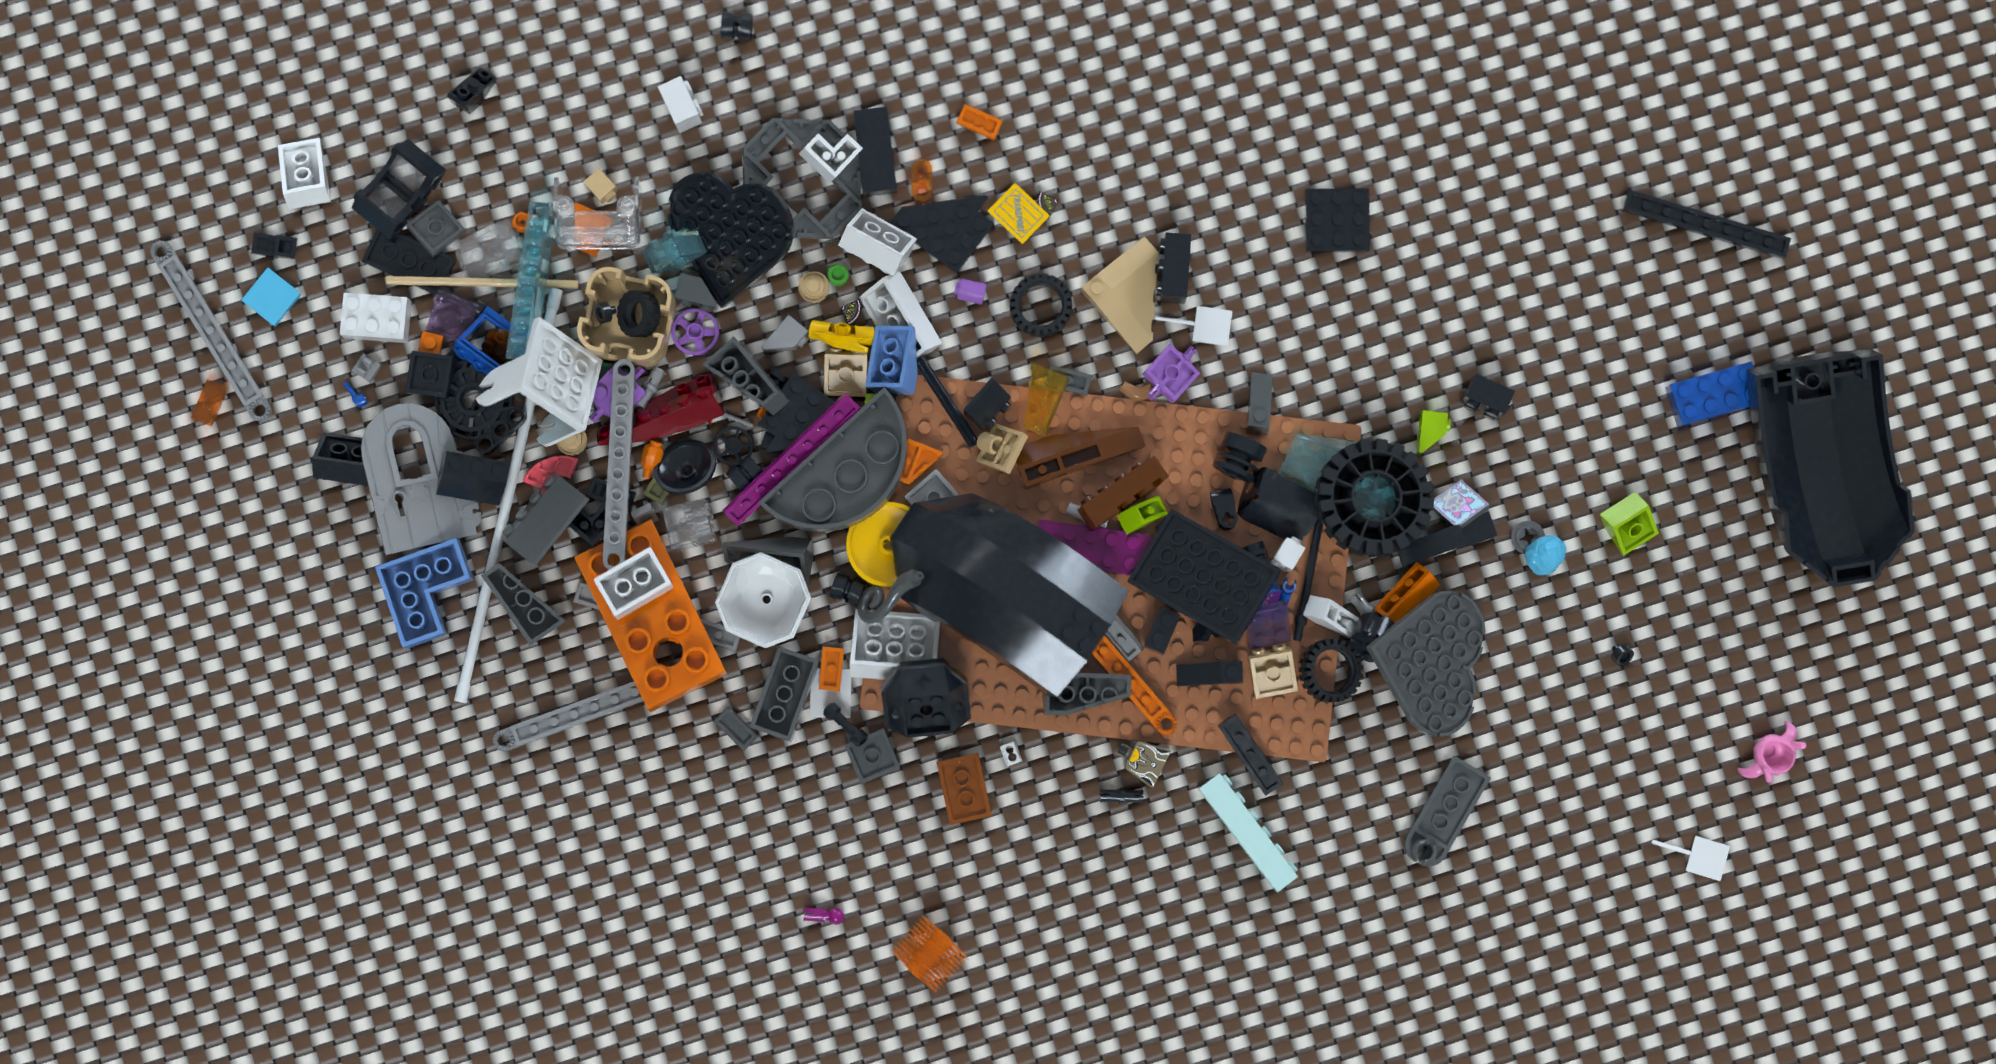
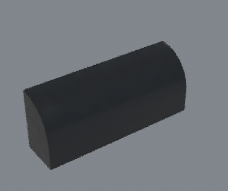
(877, 155)

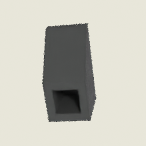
(693, 291)

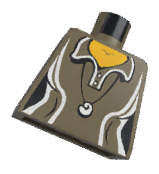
(1144, 761)

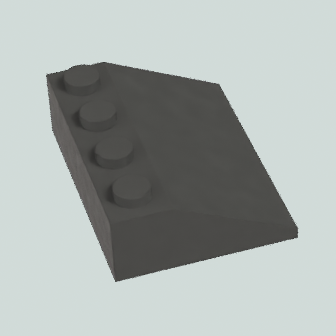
(544, 518)

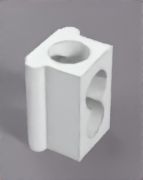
(1015, 750)

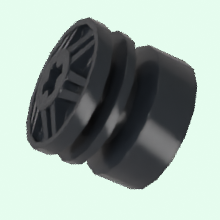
(1239, 457)

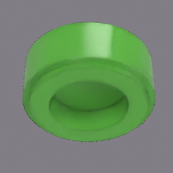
(838, 275)

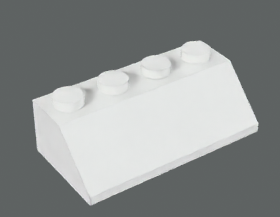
(894, 304)

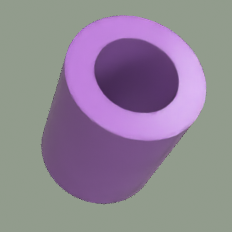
(970, 291)

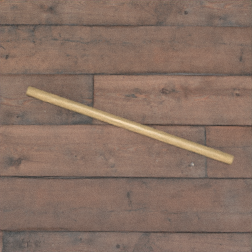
(479, 282)

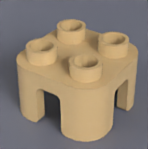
(607, 339)

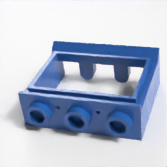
(467, 351)

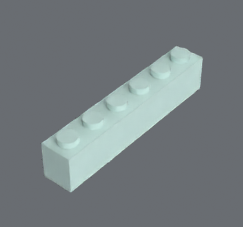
(1248, 833)

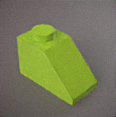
(1431, 429)
(1142, 514)

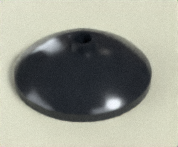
(683, 459)

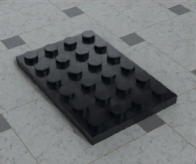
(1204, 576)

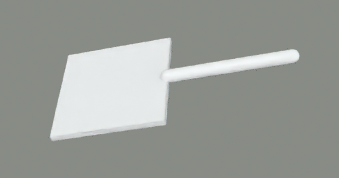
(1210, 325)
(1705, 858)

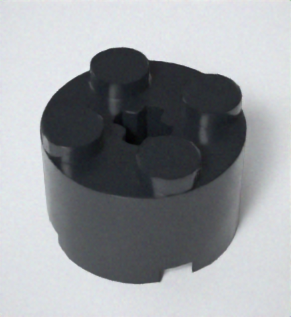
(1366, 631)

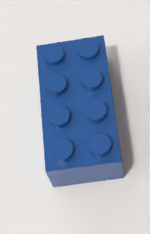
(1709, 395)

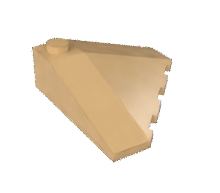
(1126, 292)

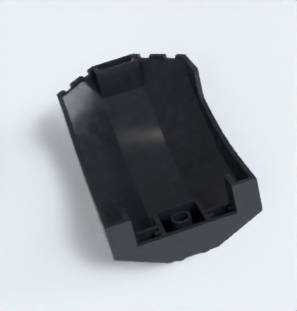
(1830, 463)
(1006, 586)

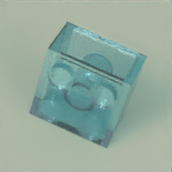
(673, 250)

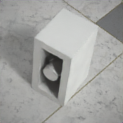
(1288, 554)

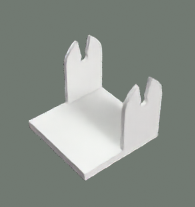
(552, 374)

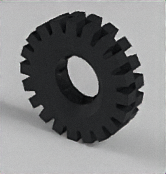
(1345, 520)

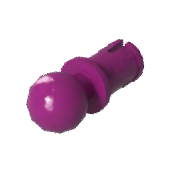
(835, 915)

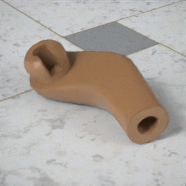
(1136, 393)

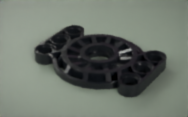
(480, 421)

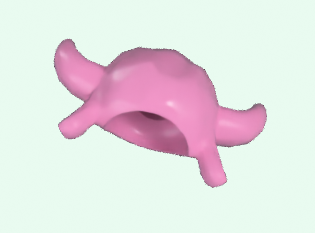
(1774, 754)

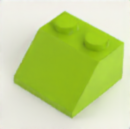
(1629, 523)

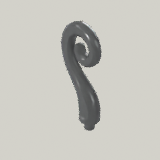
(901, 585)

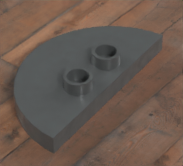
(847, 474)

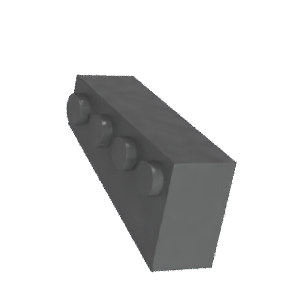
(742, 372)
(524, 608)

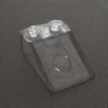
(489, 250)

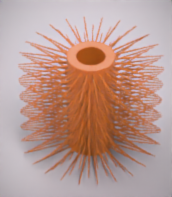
(929, 954)

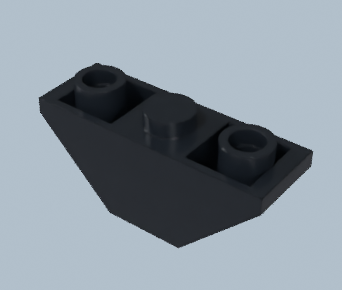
(472, 90)

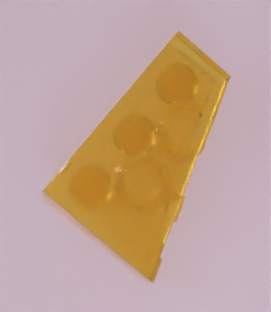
(1044, 397)

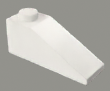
(1330, 615)

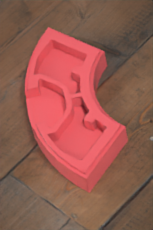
(562, 465)

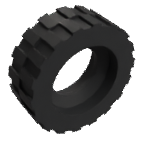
(650, 313)

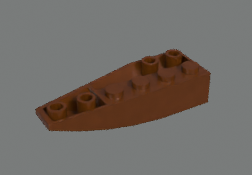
(1071, 452)

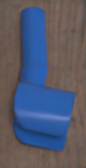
(359, 400)

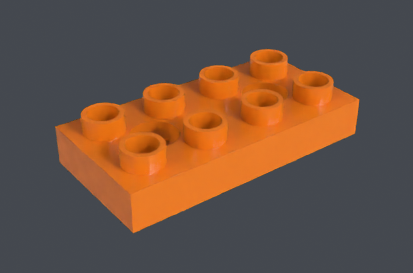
(660, 620)

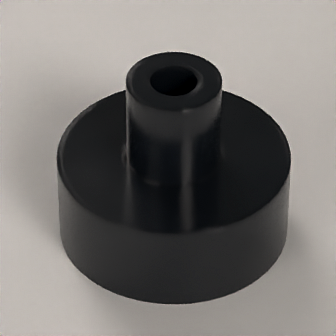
(604, 312)
(1622, 654)

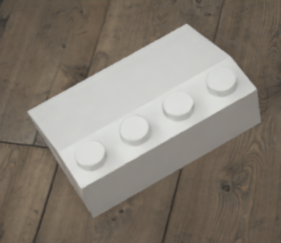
(894, 639)

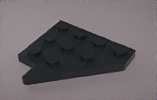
(946, 228)
(801, 411)

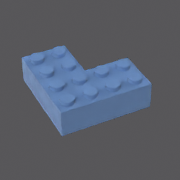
(411, 586)

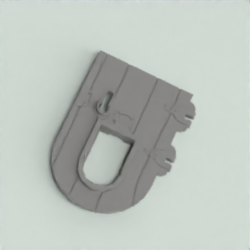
(427, 516)

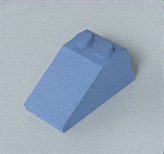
(893, 360)

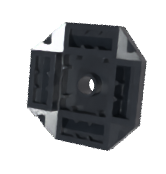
(921, 684)

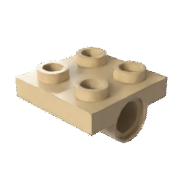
(1000, 447)

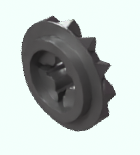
(1519, 532)

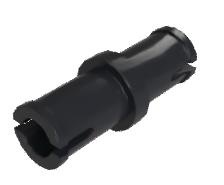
(1121, 796)

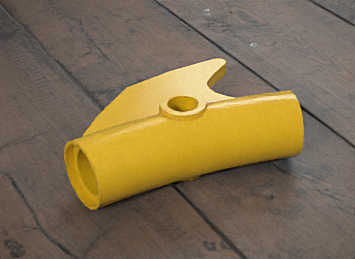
(842, 335)

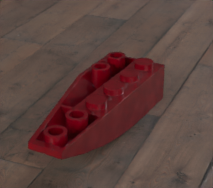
(674, 411)

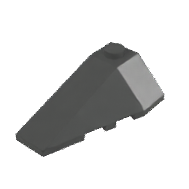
(1086, 692)

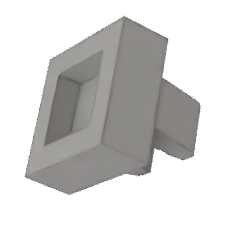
(366, 368)
(644, 513)

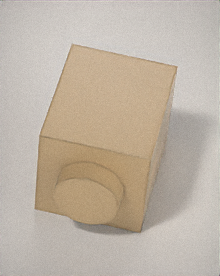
(601, 186)

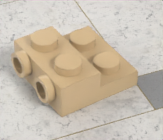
(845, 372)
(1272, 671)

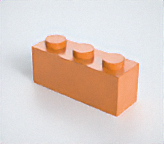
(1407, 593)

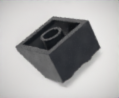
(987, 405)

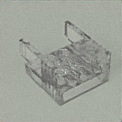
(689, 525)

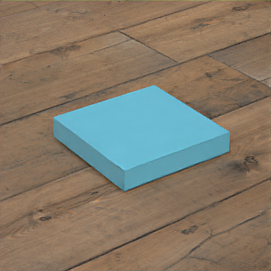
(271, 297)

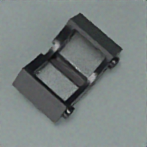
(398, 188)

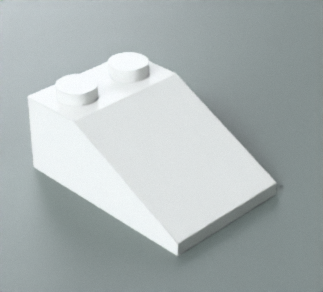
(303, 173)

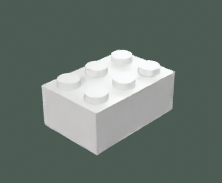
(877, 242)
(375, 317)
(633, 583)

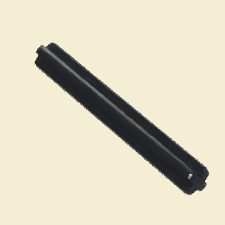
(946, 401)

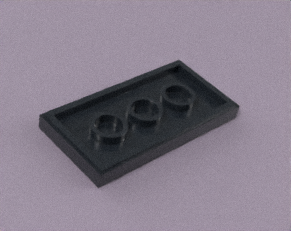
(408, 258)

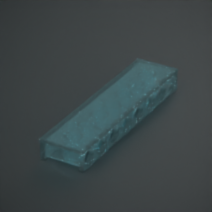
(531, 277)

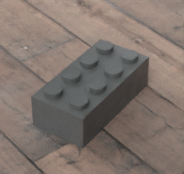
(785, 694)

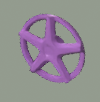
(695, 332)

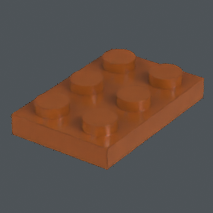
(964, 789)

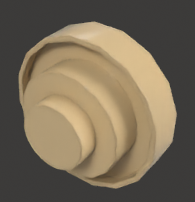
(813, 287)
(574, 445)

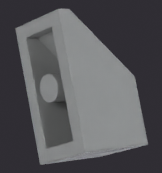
(786, 337)

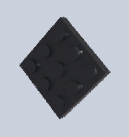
(1337, 220)

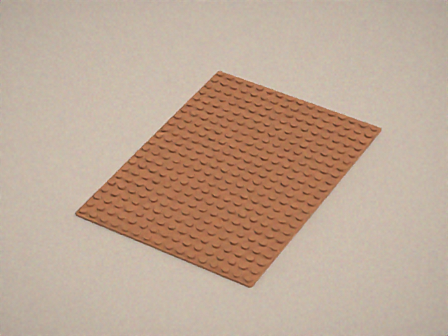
(1185, 445)

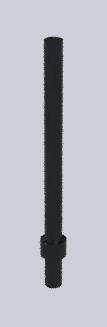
(1300, 620)

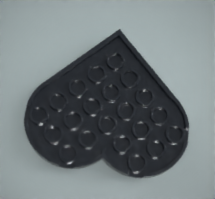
(740, 228)

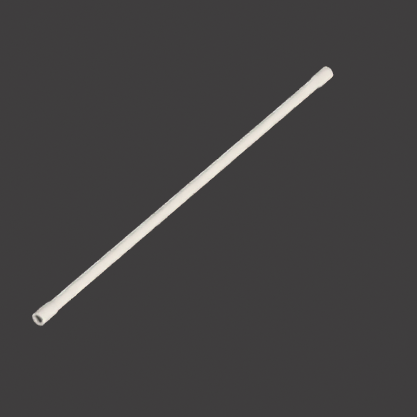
(464, 683)

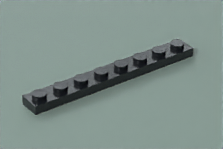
(1706, 224)

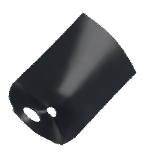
(1281, 505)

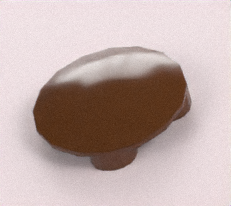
(496, 345)

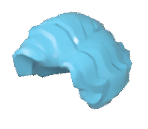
(1545, 554)

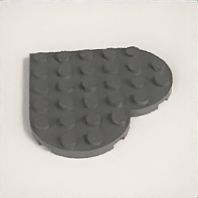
(1430, 660)

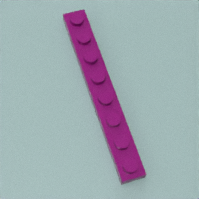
(827, 424)

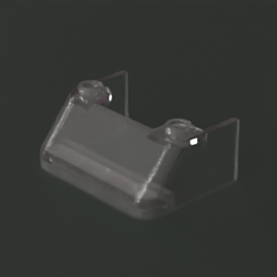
(597, 228)

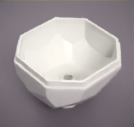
(743, 606)

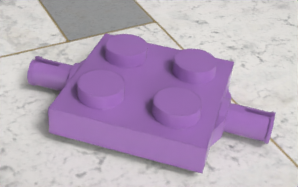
(1171, 373)
(603, 393)

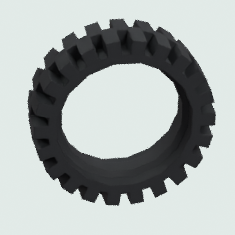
(1036, 280)
(1354, 670)

